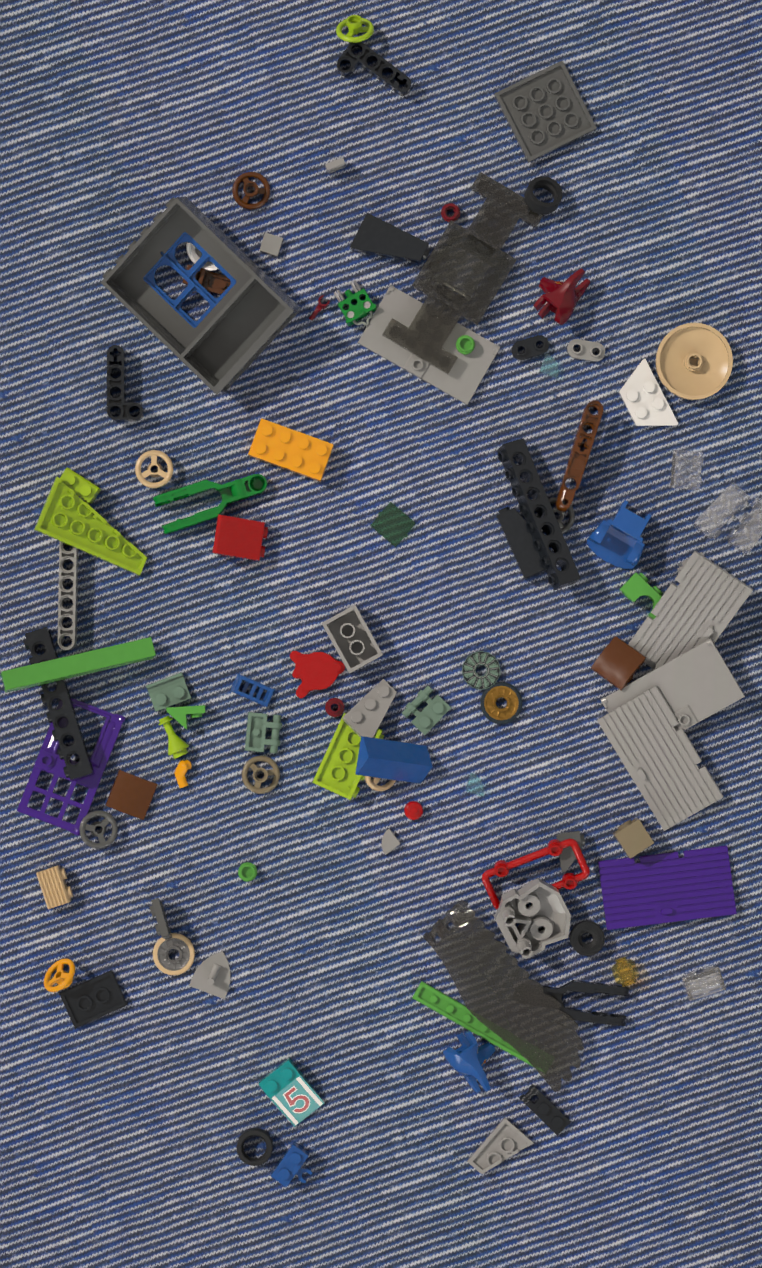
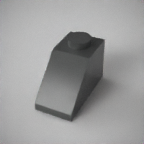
(567, 856)

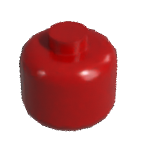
(413, 810)

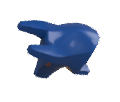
(470, 1060)

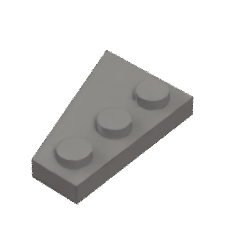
(370, 710)
(498, 1146)

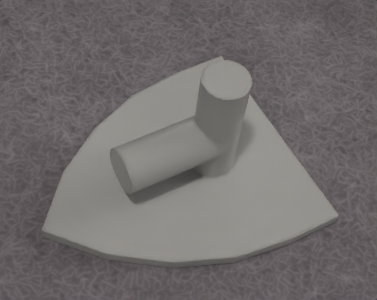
(213, 975)

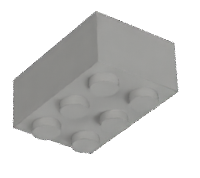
(352, 639)

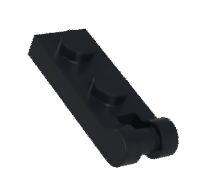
(545, 1110)

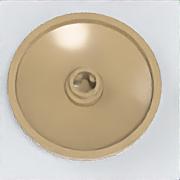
(694, 361)

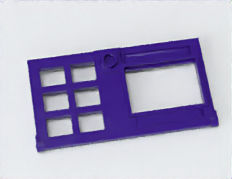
(49, 761)

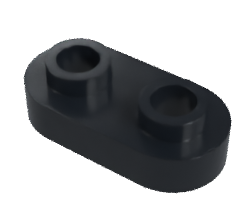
(530, 347)

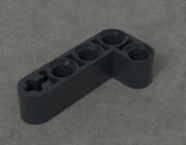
(376, 71)
(121, 384)

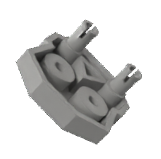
(546, 911)

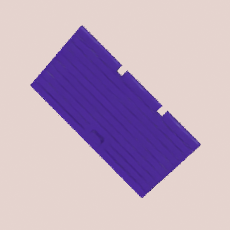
(667, 888)

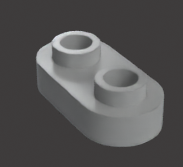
(586, 350)

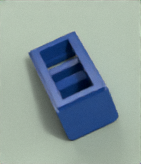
(236, 685)

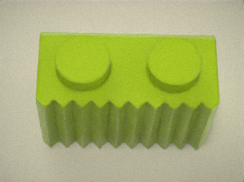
(83, 488)

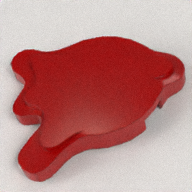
(315, 670)

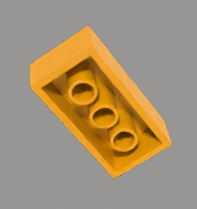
(291, 450)

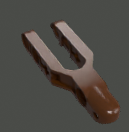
(578, 459)

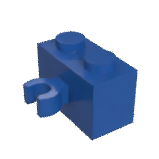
(291, 1165)

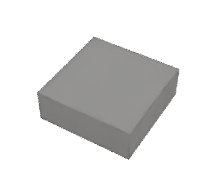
(335, 165)
(271, 244)

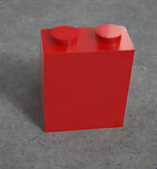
(239, 538)

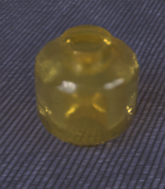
(625, 971)

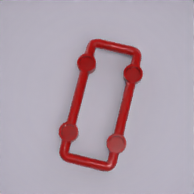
(554, 848)

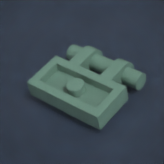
(430, 714)
(257, 732)

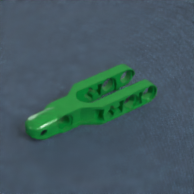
(230, 493)

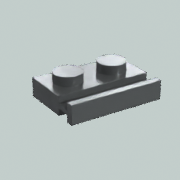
(162, 927)

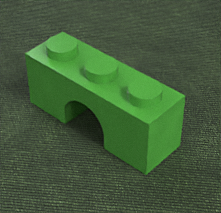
(638, 586)

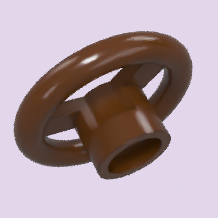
(247, 184)

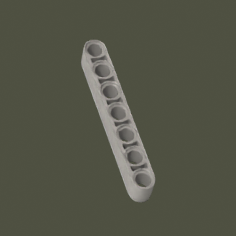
(71, 593)

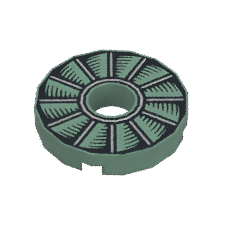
(475, 680)

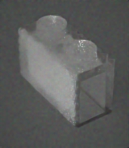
(703, 982)

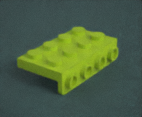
(340, 762)

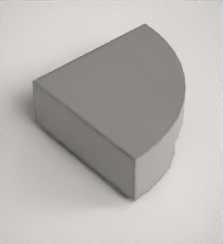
(389, 841)

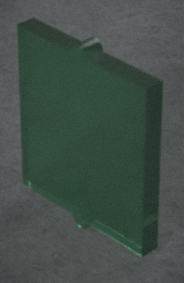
(393, 524)

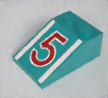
(291, 1092)

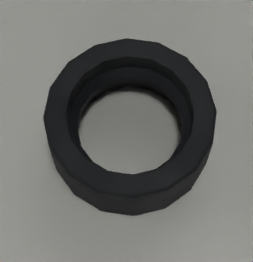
(539, 206)
(240, 1149)

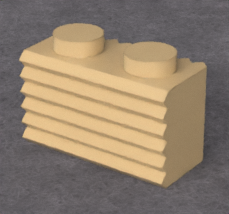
(54, 886)

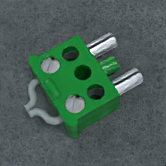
(358, 311)

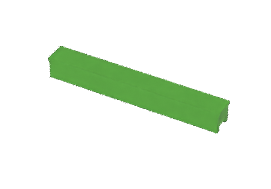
(77, 665)

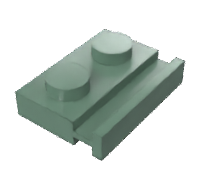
(168, 692)

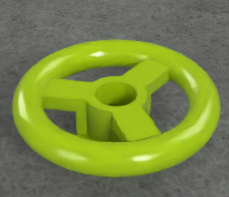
(354, 25)

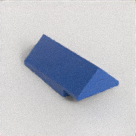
(393, 760)

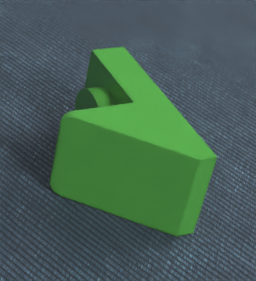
(180, 713)

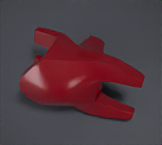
(561, 296)

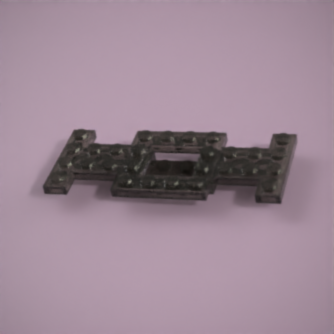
(457, 270)

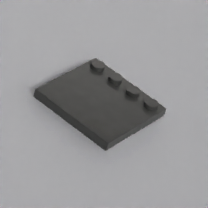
(545, 111)

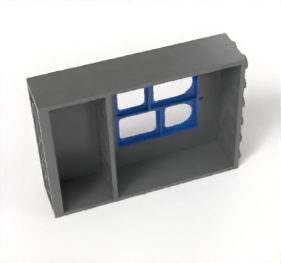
(237, 321)

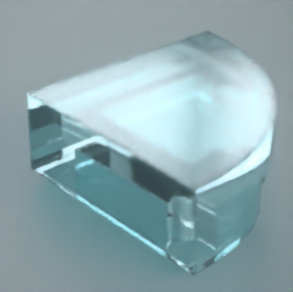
(550, 366)
(475, 785)

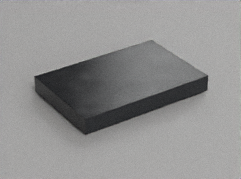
(93, 999)

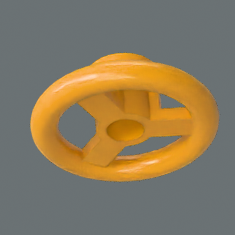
(61, 977)

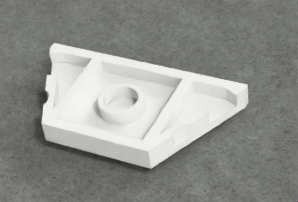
(645, 399)

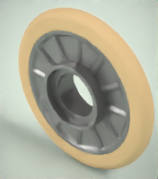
(168, 965)

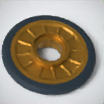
(513, 706)

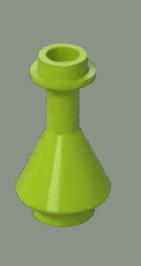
(176, 745)

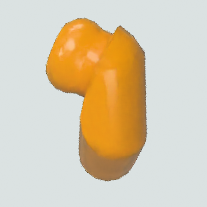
(180, 772)

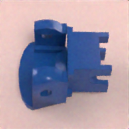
(619, 539)

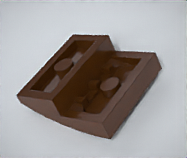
(618, 663)
(131, 794)

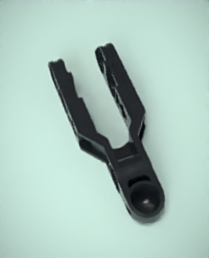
(590, 987)

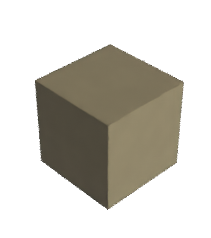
(633, 837)

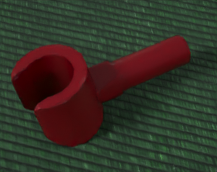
(320, 306)

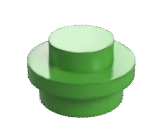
(465, 344)
(247, 871)

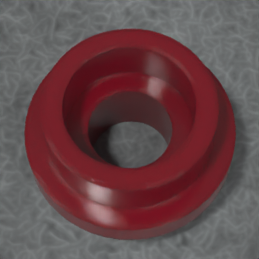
(450, 206)
(340, 707)

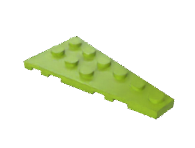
(80, 526)

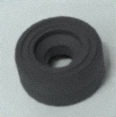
(596, 943)

